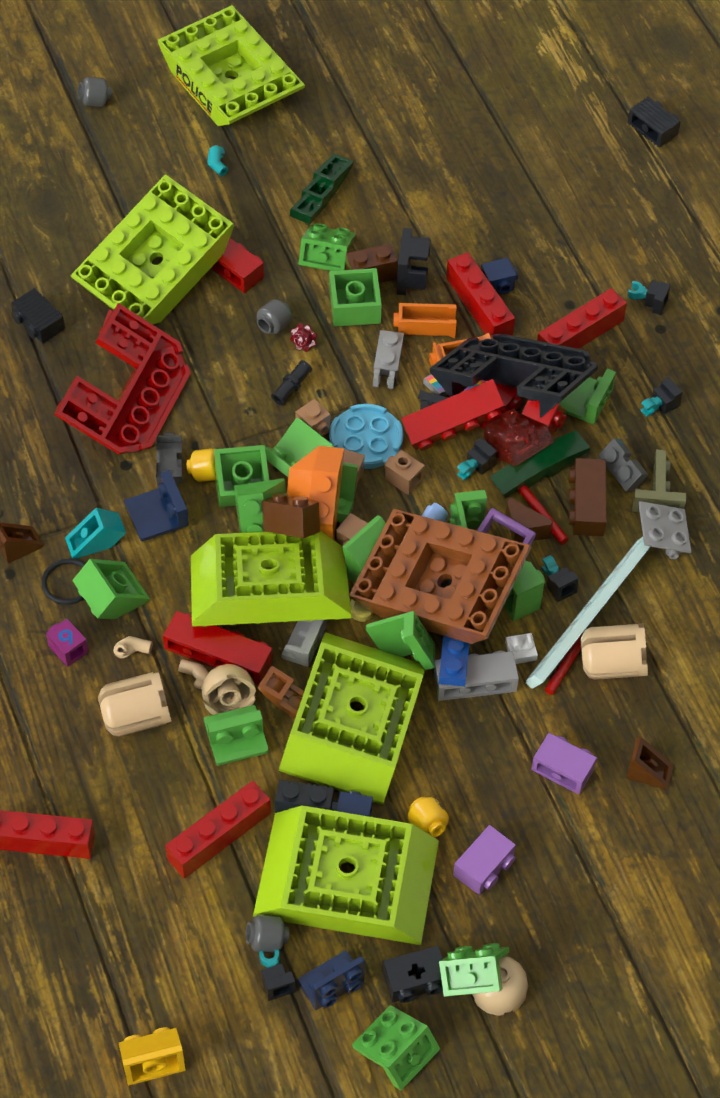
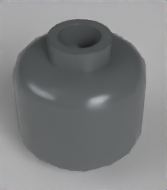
(94, 91)
(274, 317)
(266, 933)

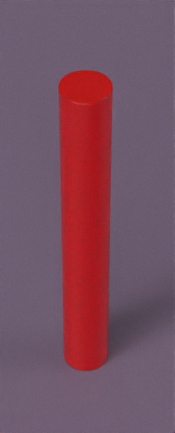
(537, 506)
(564, 666)

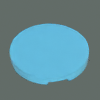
(368, 431)

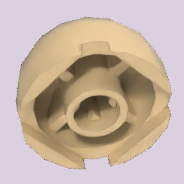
(227, 689)
(513, 992)

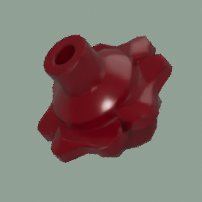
(303, 337)

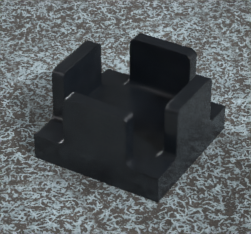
(408, 275)

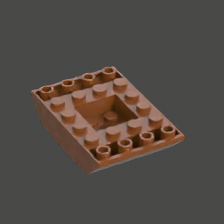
(421, 553)

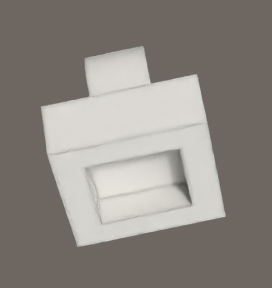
(522, 647)

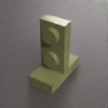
(661, 488)

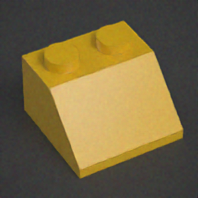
(152, 1055)

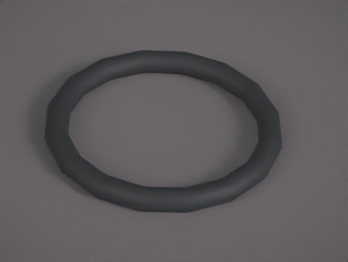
(46, 574)

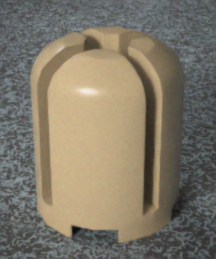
(614, 651)
(134, 704)

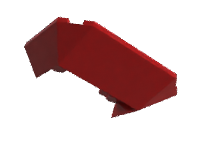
(147, 397)

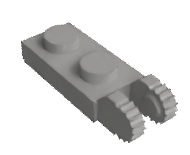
(388, 357)

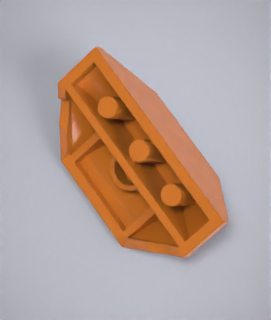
(319, 479)

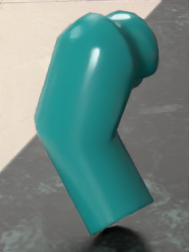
(214, 158)

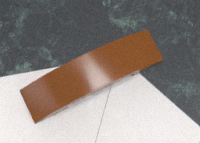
(281, 691)

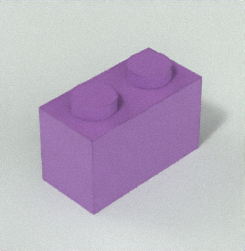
(564, 763)
(485, 860)

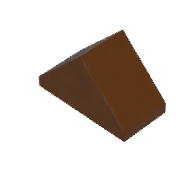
(529, 518)
(18, 541)
(649, 765)

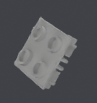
(665, 528)

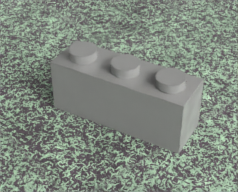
(485, 676)

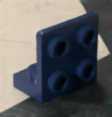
(158, 510)
(332, 980)

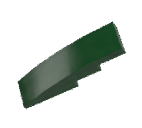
(321, 190)
(545, 462)

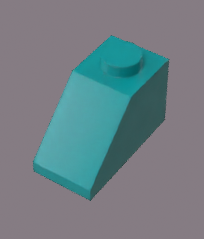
(95, 533)

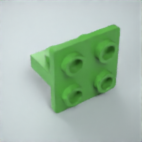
(236, 735)

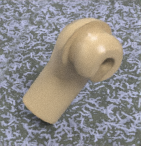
(131, 645)
(194, 669)

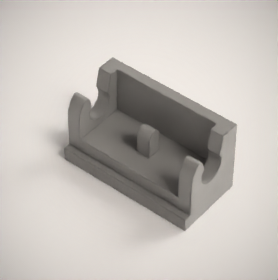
(304, 641)

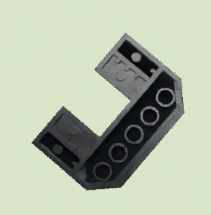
(534, 367)

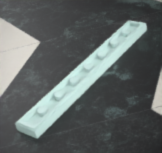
(587, 614)

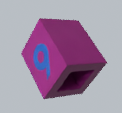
(67, 642)

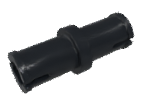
(291, 382)

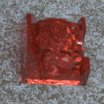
(516, 437)

